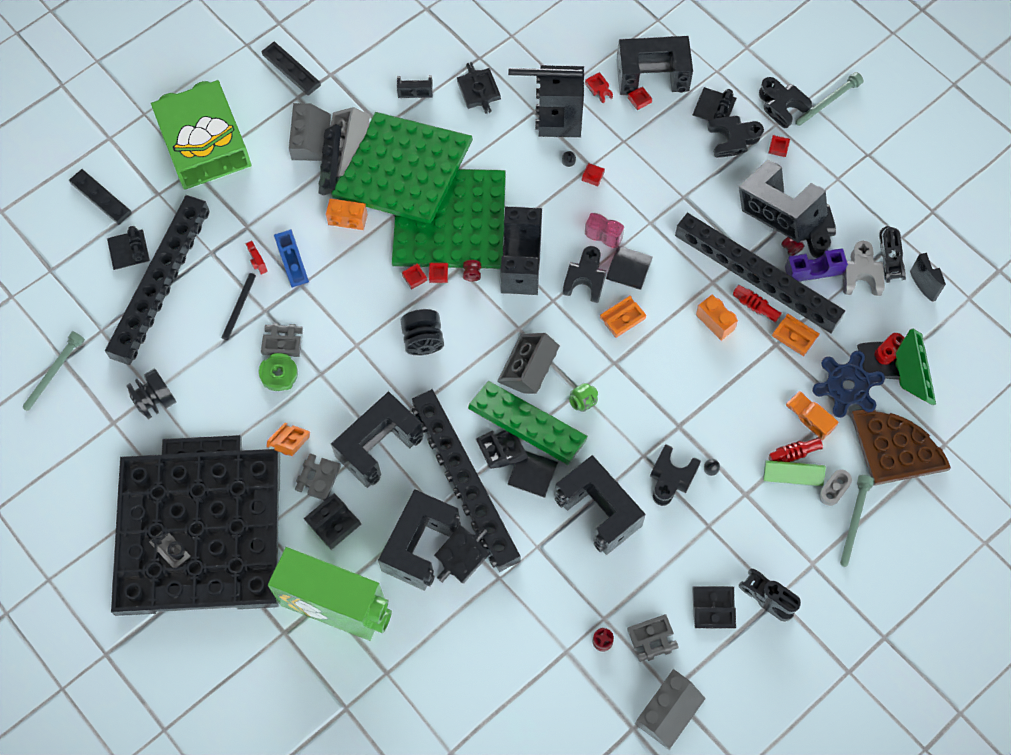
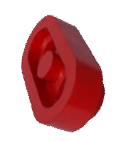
(891, 346)

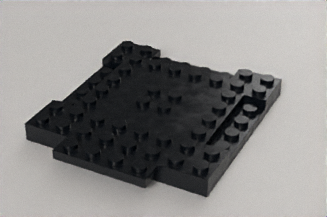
(216, 507)

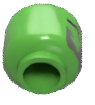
(583, 397)

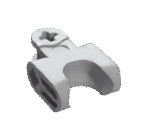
(863, 268)

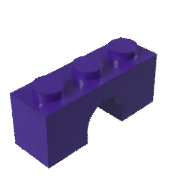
(828, 265)

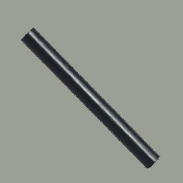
(544, 72)
(238, 307)

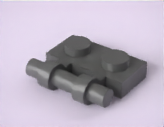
(282, 344)
(323, 479)
(649, 632)

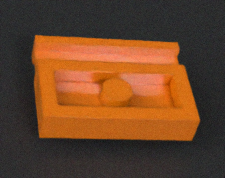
(623, 316)
(795, 334)
(288, 439)

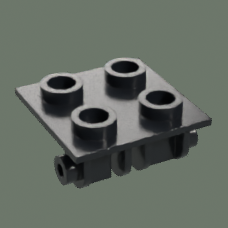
(714, 104)
(128, 248)

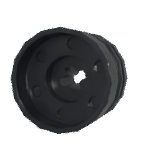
(422, 332)
(151, 393)

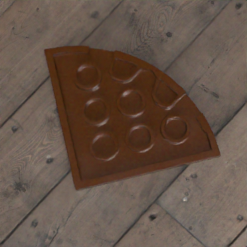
(896, 447)

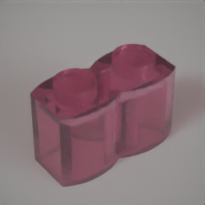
(604, 230)

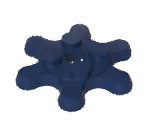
(853, 372)

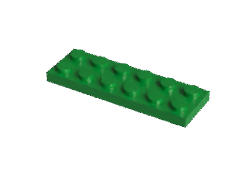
(528, 422)

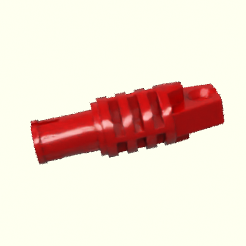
(756, 303)
(795, 450)

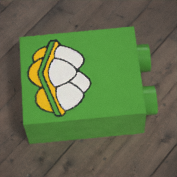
(201, 134)
(330, 594)

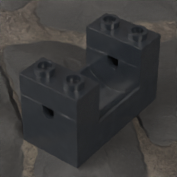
(654, 56)
(560, 104)
(765, 200)
(521, 250)
(368, 430)
(595, 480)
(398, 556)

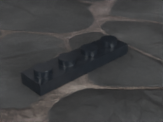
(291, 68)
(329, 159)
(100, 196)

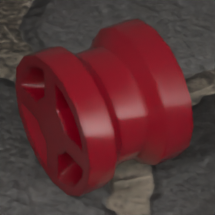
(792, 246)
(471, 270)
(604, 635)

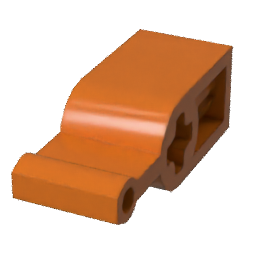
(812, 415)

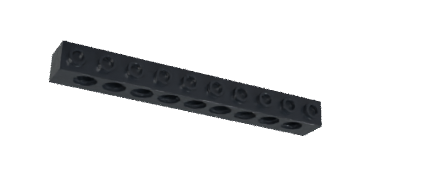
(759, 273)
(141, 300)
(429, 403)

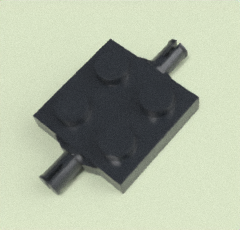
(478, 88)
(462, 554)

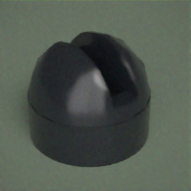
(565, 161)
(712, 470)

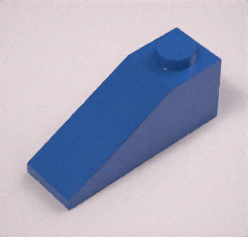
(291, 258)

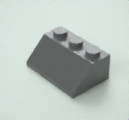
(307, 132)
(529, 362)
(670, 709)

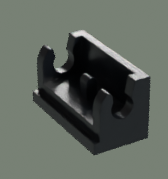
(415, 88)

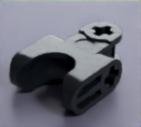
(780, 98)
(738, 135)
(819, 238)
(891, 241)
(586, 273)
(671, 477)
(771, 595)

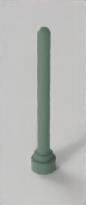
(854, 80)
(74, 341)
(864, 484)

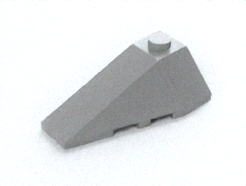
(354, 127)

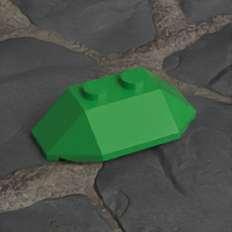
(914, 367)

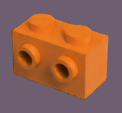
(346, 214)
(716, 317)

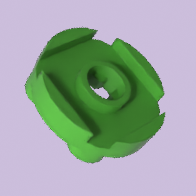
(271, 365)

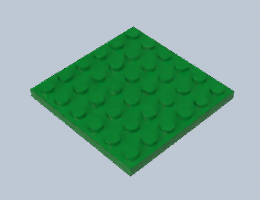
(403, 167)
(464, 228)

